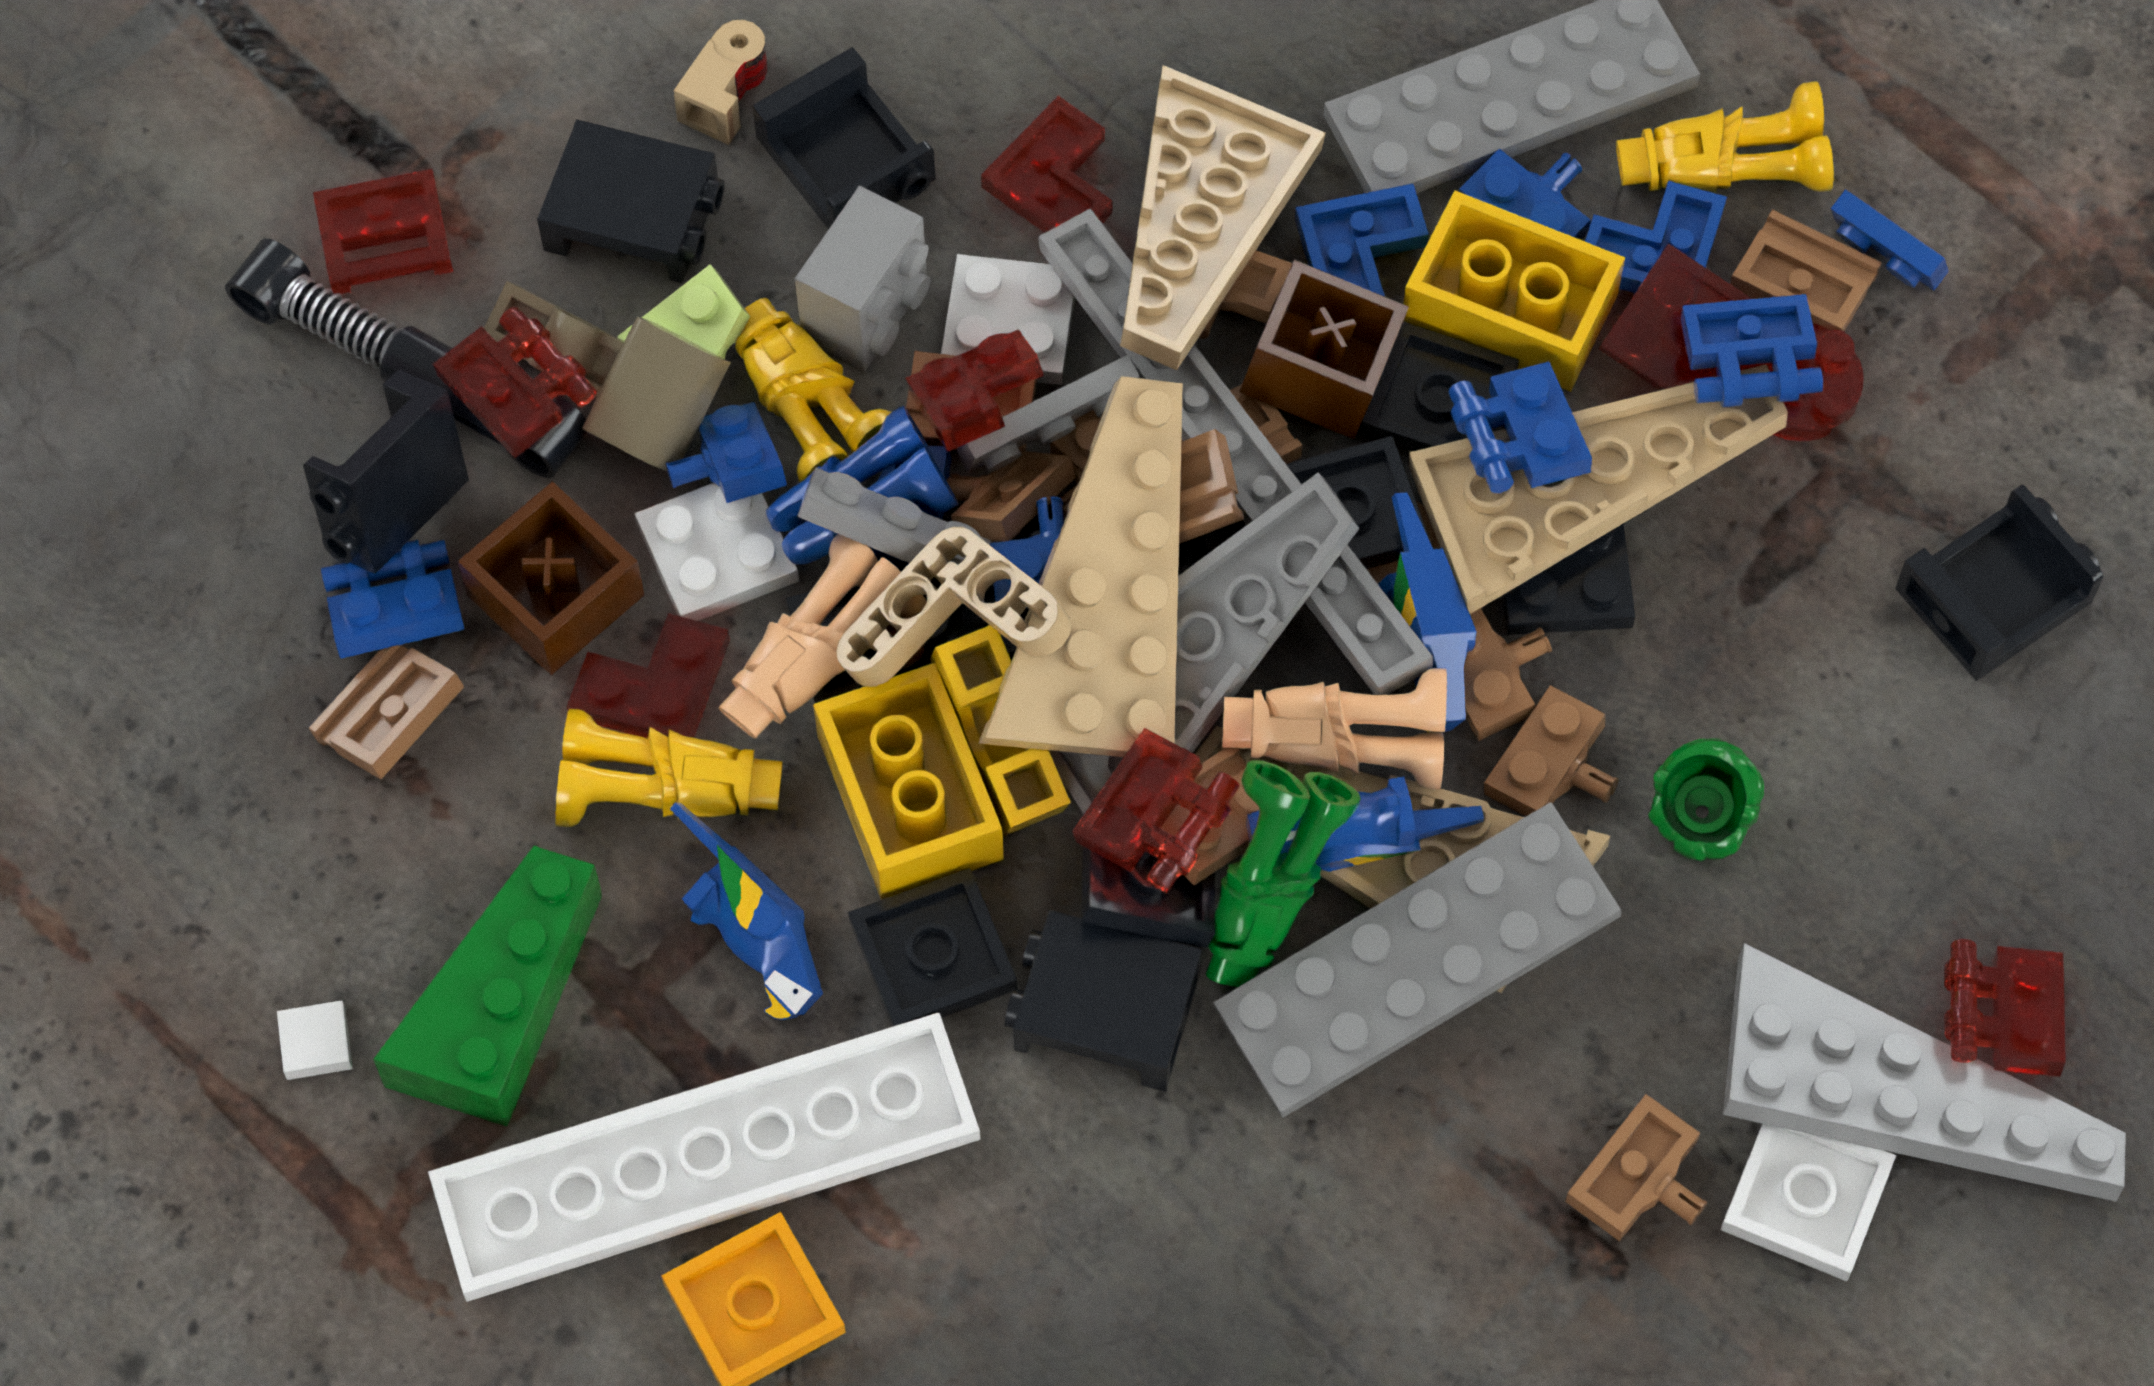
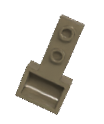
(647, 387)

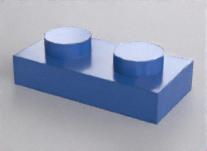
(1908, 257)

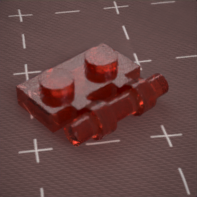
(501, 392)
(1139, 800)
(2027, 1008)

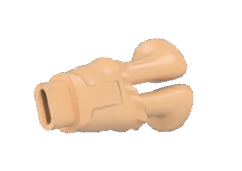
(798, 651)
(1314, 720)

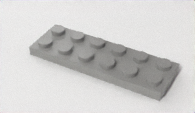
(1511, 94)
(1417, 959)

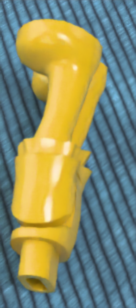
(1704, 148)
(797, 374)
(687, 770)

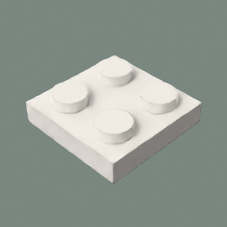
(1007, 296)
(714, 551)
(1808, 1197)

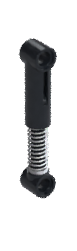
(278, 285)

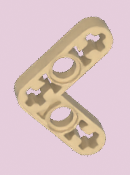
(960, 584)

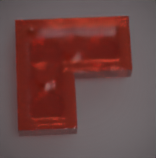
(1039, 168)
(960, 390)
(663, 695)

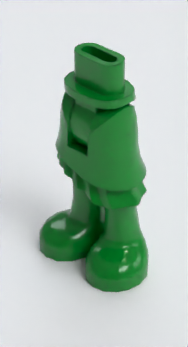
(1267, 887)

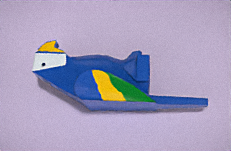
(1431, 605)
(1383, 827)
(755, 922)

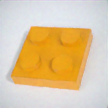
(753, 1303)

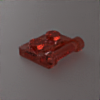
(378, 215)

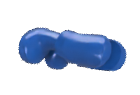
(914, 480)

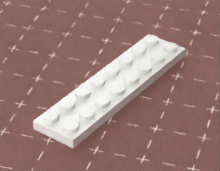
(703, 1156)

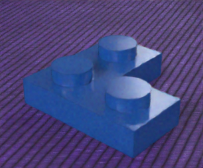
(1684, 220)
(1352, 230)

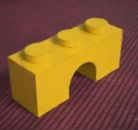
(1017, 779)

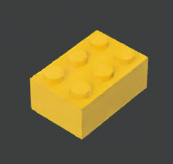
(1513, 287)
(908, 781)

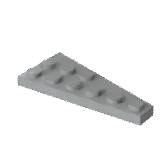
(1233, 613)
(1861, 1077)

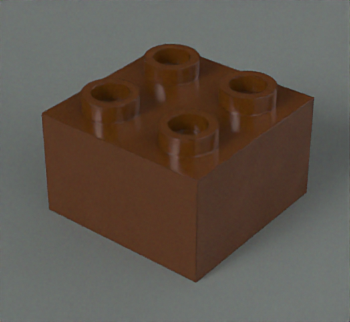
(1323, 349)
(551, 578)

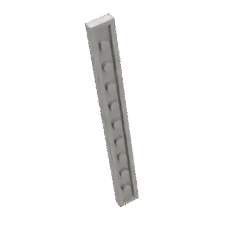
(1347, 597)

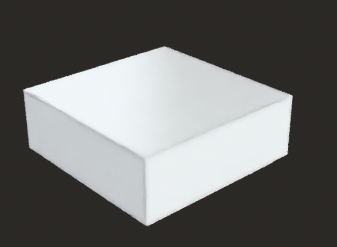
(314, 1040)

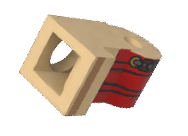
(719, 78)

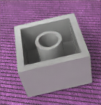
(863, 279)

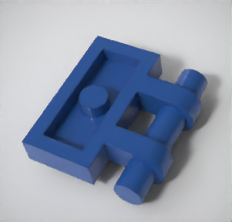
(1747, 334)
(1537, 421)
(394, 611)

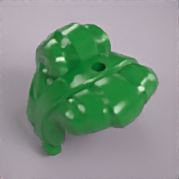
(1708, 776)

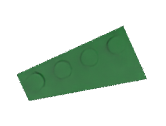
(494, 997)

